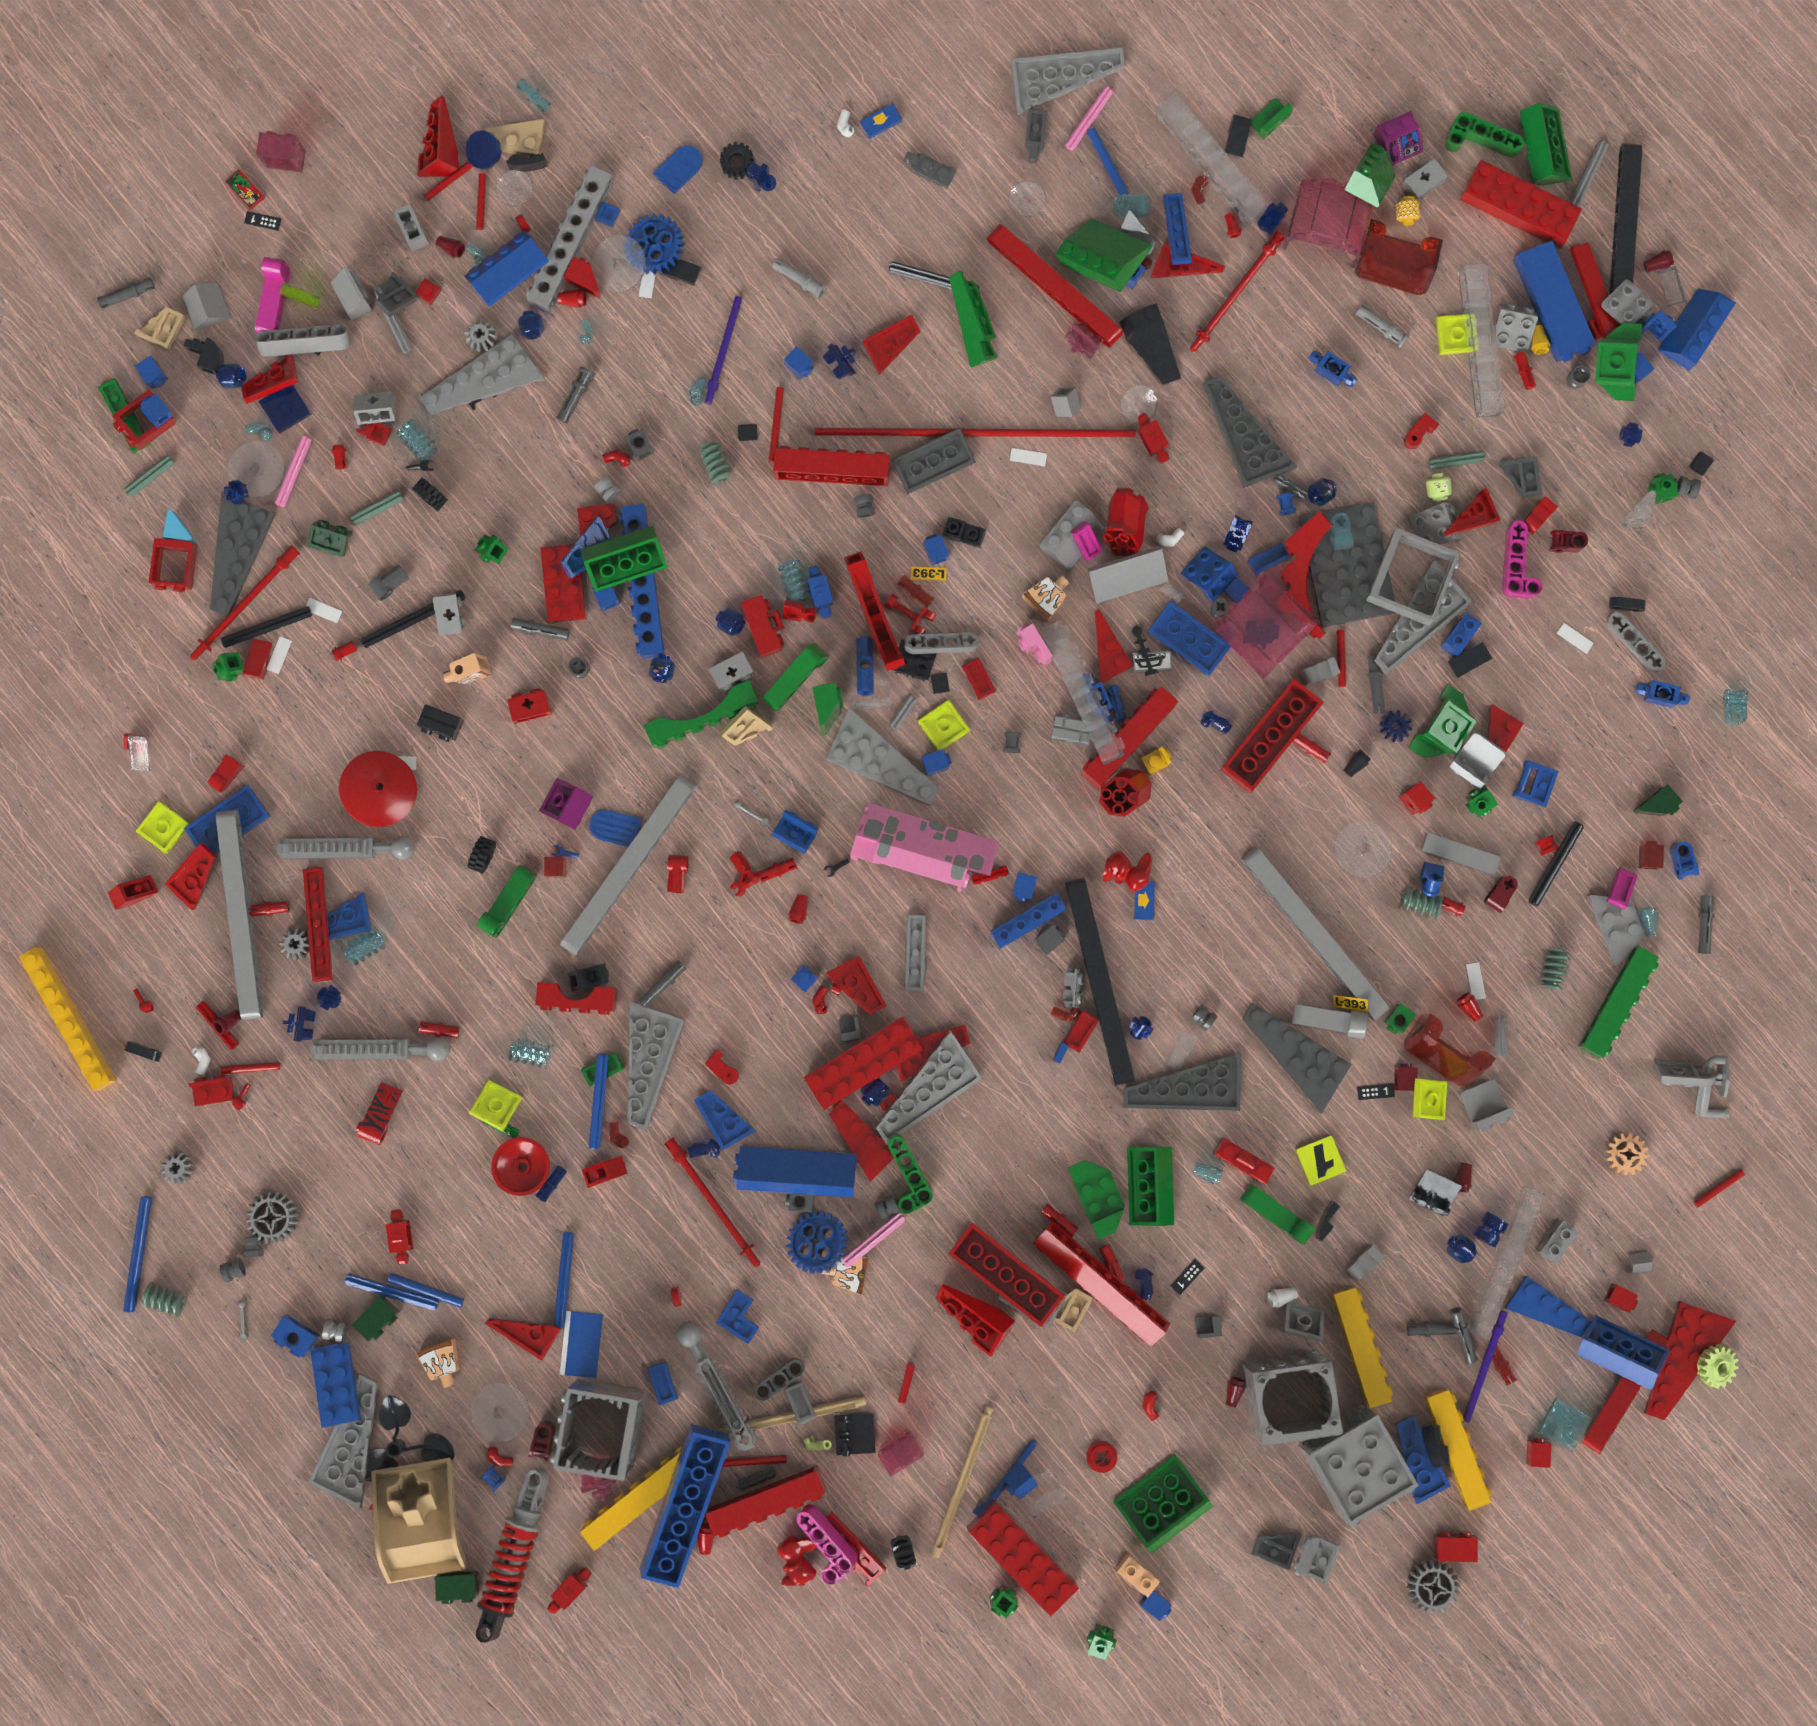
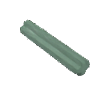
(1455, 460)
(148, 476)
(377, 507)

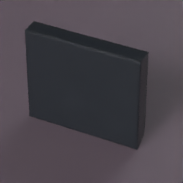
(747, 432)
(1701, 463)
(940, 683)

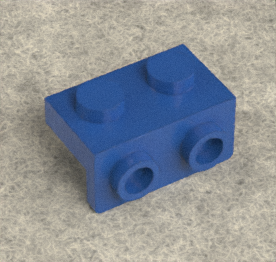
(1659, 325)
(795, 831)

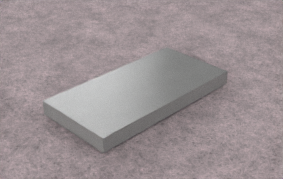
(1128, 574)

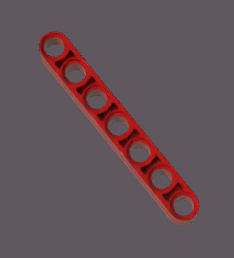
(1617, 1405)

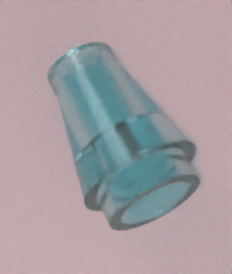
(1649, 920)
(1208, 1172)

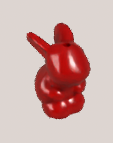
(1121, 869)
(797, 1568)

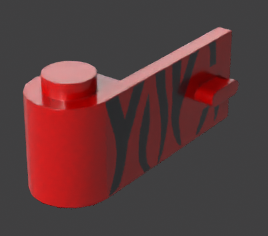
(379, 1113)

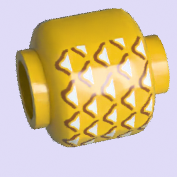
(1407, 210)

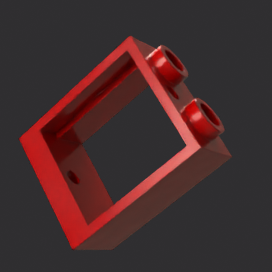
(148, 436)
(156, 563)

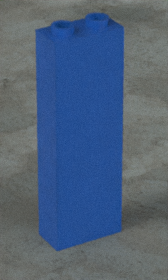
(1554, 301)
(795, 1171)

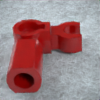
(748, 876)

